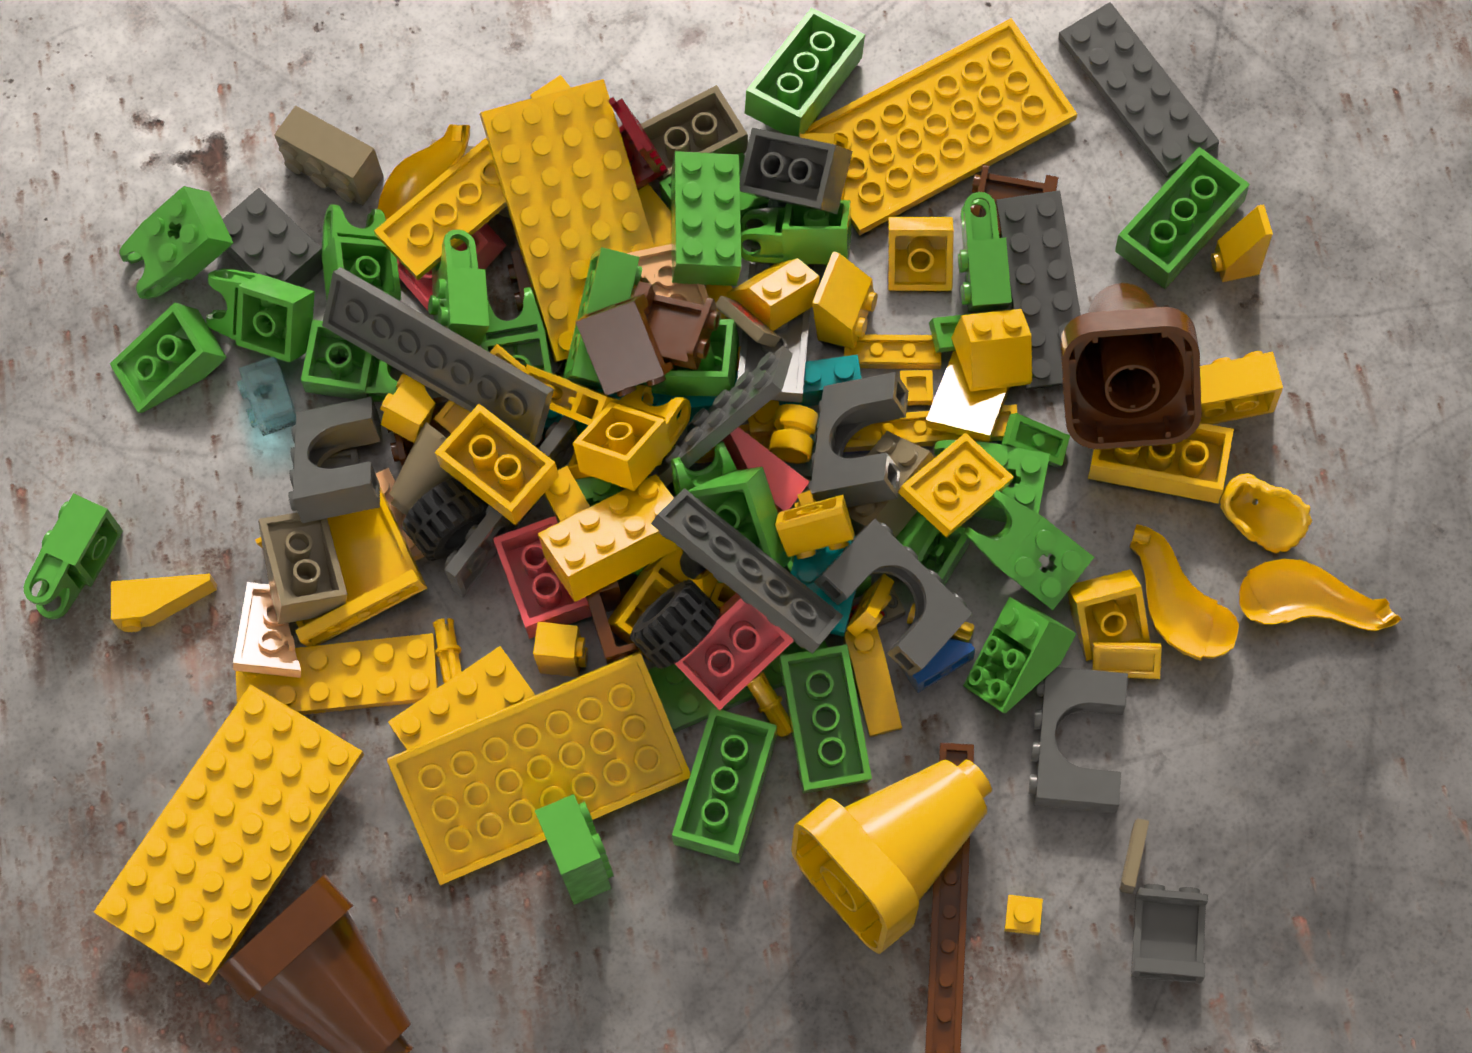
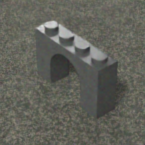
(843, 412)
(318, 435)
(936, 608)
(1057, 780)

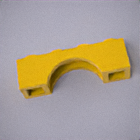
(407, 408)

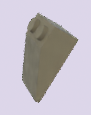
(301, 567)

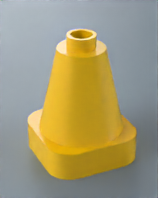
(890, 847)

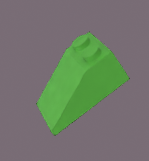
(167, 357)

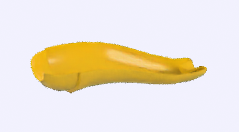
(422, 169)
(1297, 589)
(1177, 608)

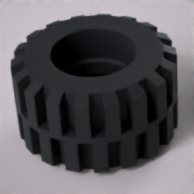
(443, 518)
(674, 624)

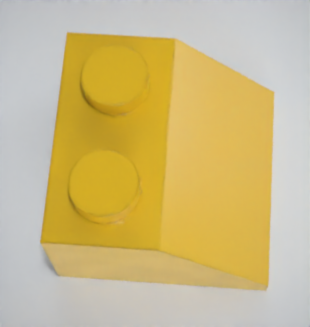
(920, 253)
(778, 292)
(843, 302)
(994, 349)
(815, 527)
(1108, 610)

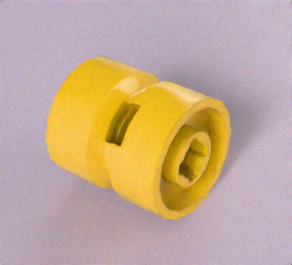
(792, 438)

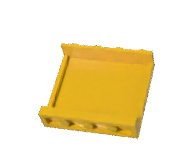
(374, 569)

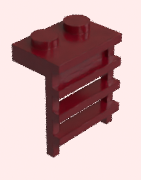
(641, 153)

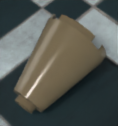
(420, 470)

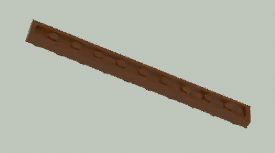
(948, 938)

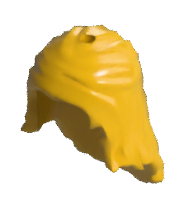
(1276, 520)

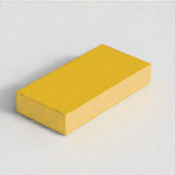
(1136, 659)

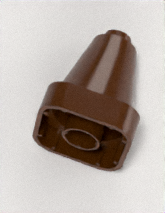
(1130, 372)
(321, 976)

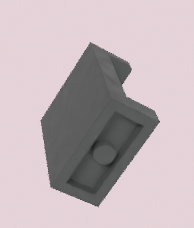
(1169, 934)

